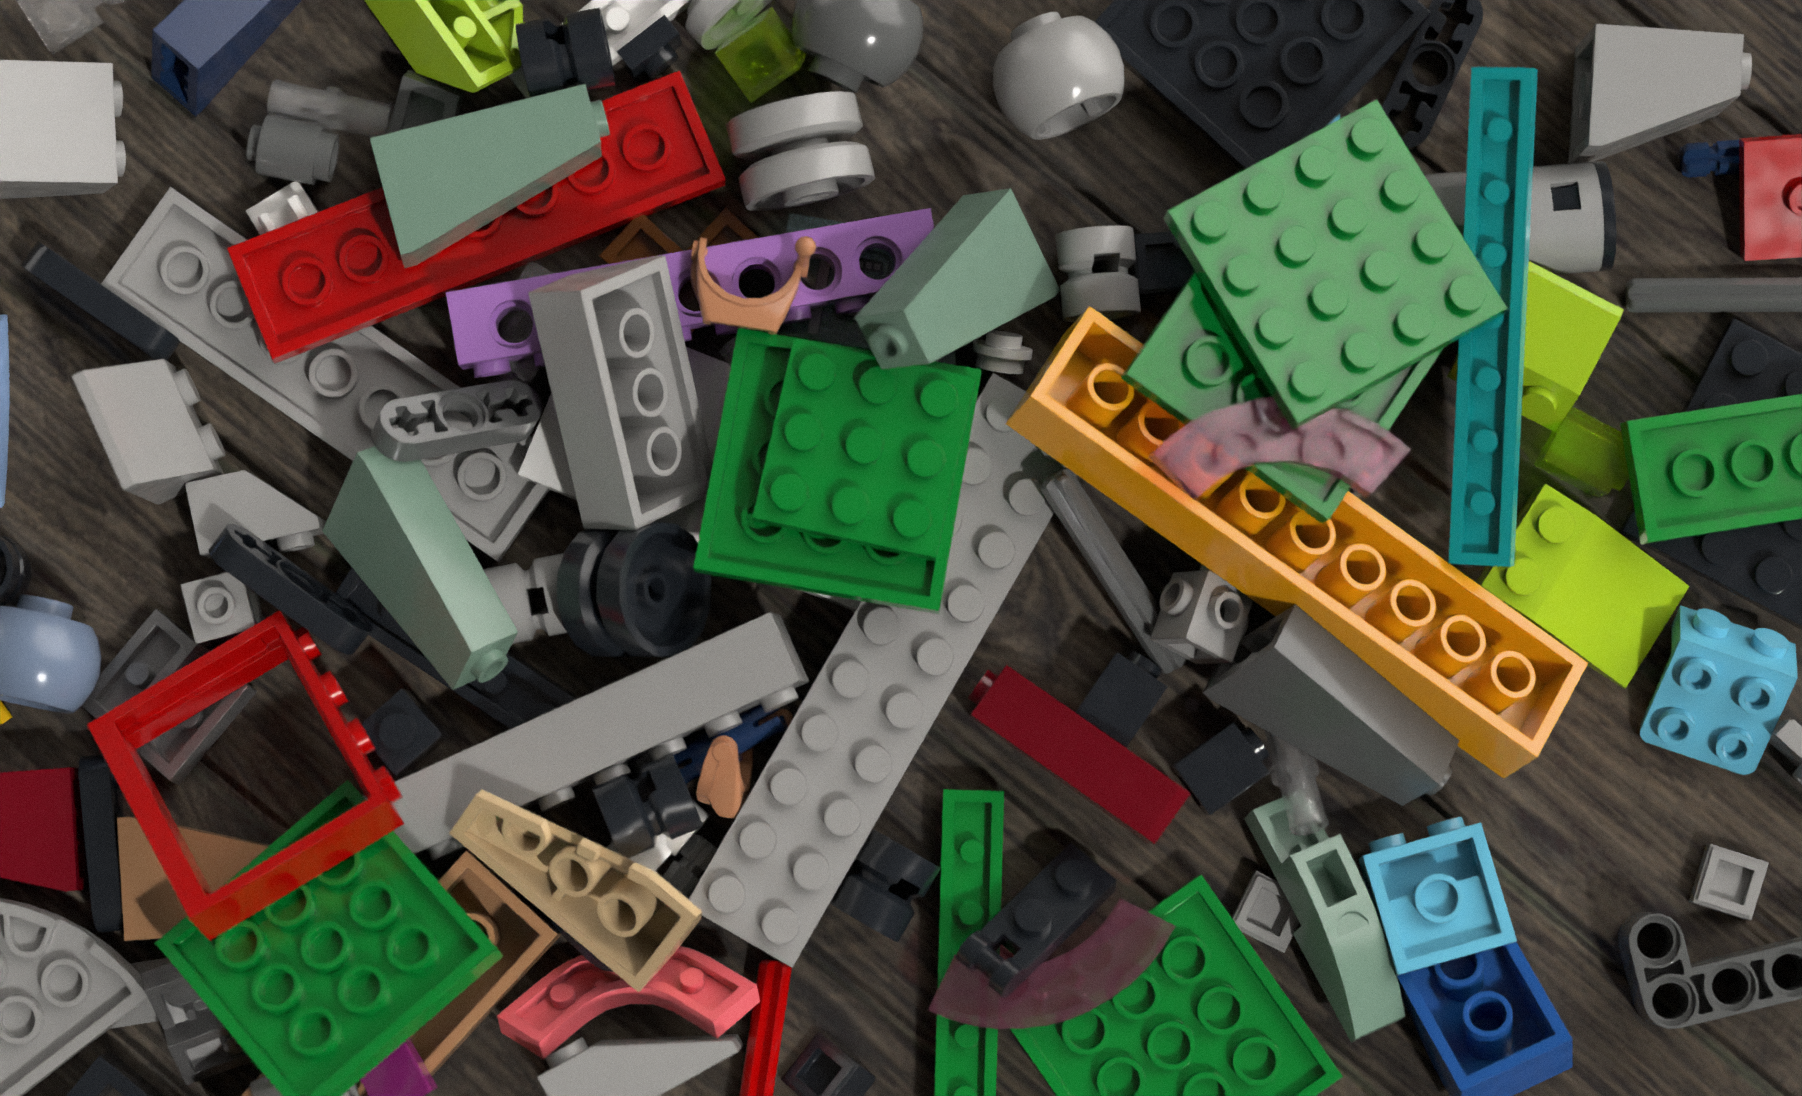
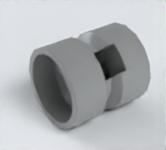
(1110, 292)
(513, 589)

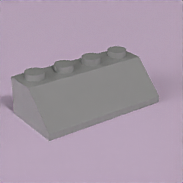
(623, 393)

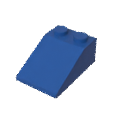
(1487, 1023)

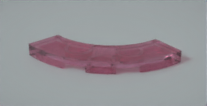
(1259, 434)
(1064, 984)

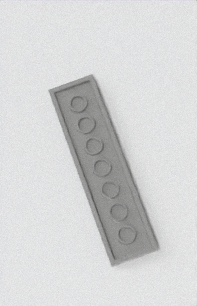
(188, 285)

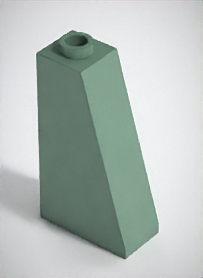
(479, 165)
(958, 283)
(420, 566)

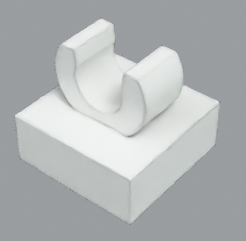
(281, 208)

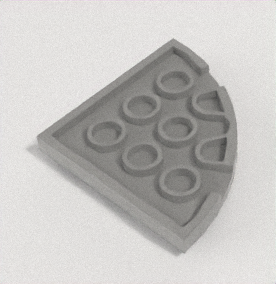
(55, 993)

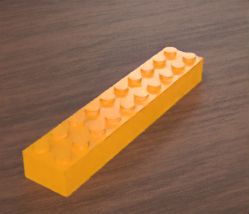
(1358, 574)

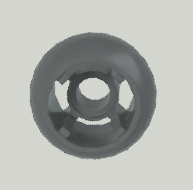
(858, 39)

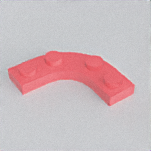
(579, 991)

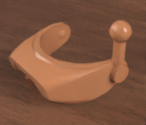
(750, 313)
(725, 779)

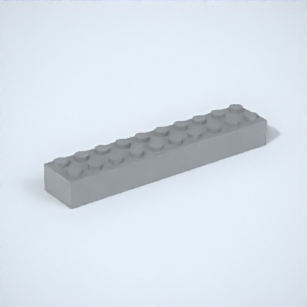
(876, 704)

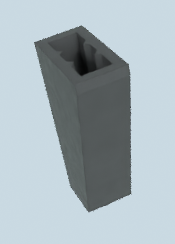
(1334, 707)

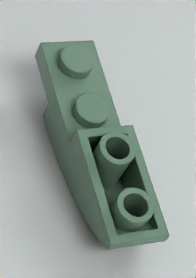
(1336, 919)

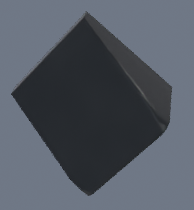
(827, 1071)

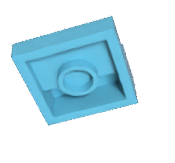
(1437, 895)

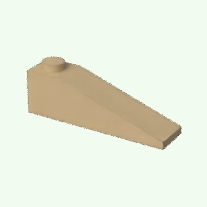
(595, 895)

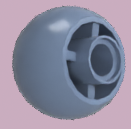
(46, 656)

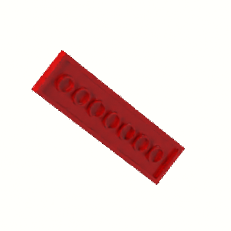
(345, 263)

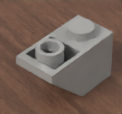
(251, 504)

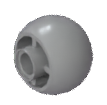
(1057, 75)

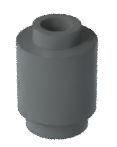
(293, 150)

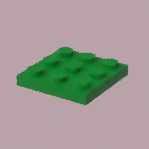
(864, 450)

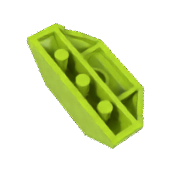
(455, 40)

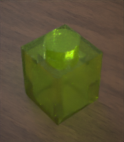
(760, 54)
(1585, 454)

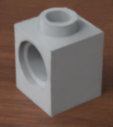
(220, 608)

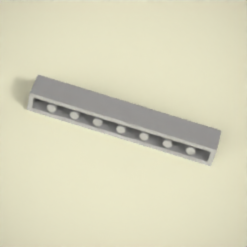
(605, 731)

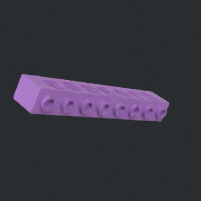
(479, 310)

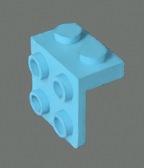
(1720, 690)

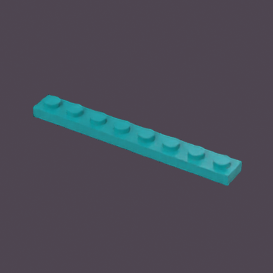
(1493, 355)

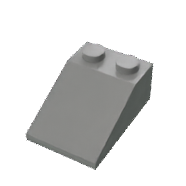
(150, 427)
(633, 1065)

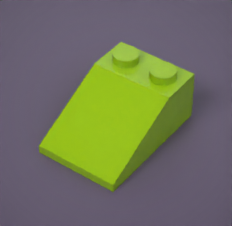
(1585, 585)

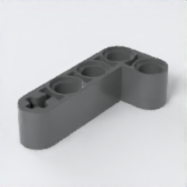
(1695, 979)

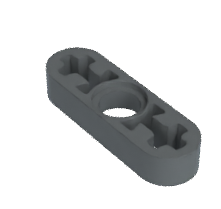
(439, 437)

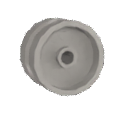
(800, 150)

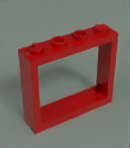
(193, 690)

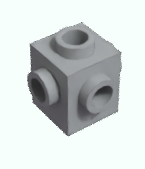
(1201, 617)

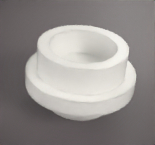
(1001, 352)

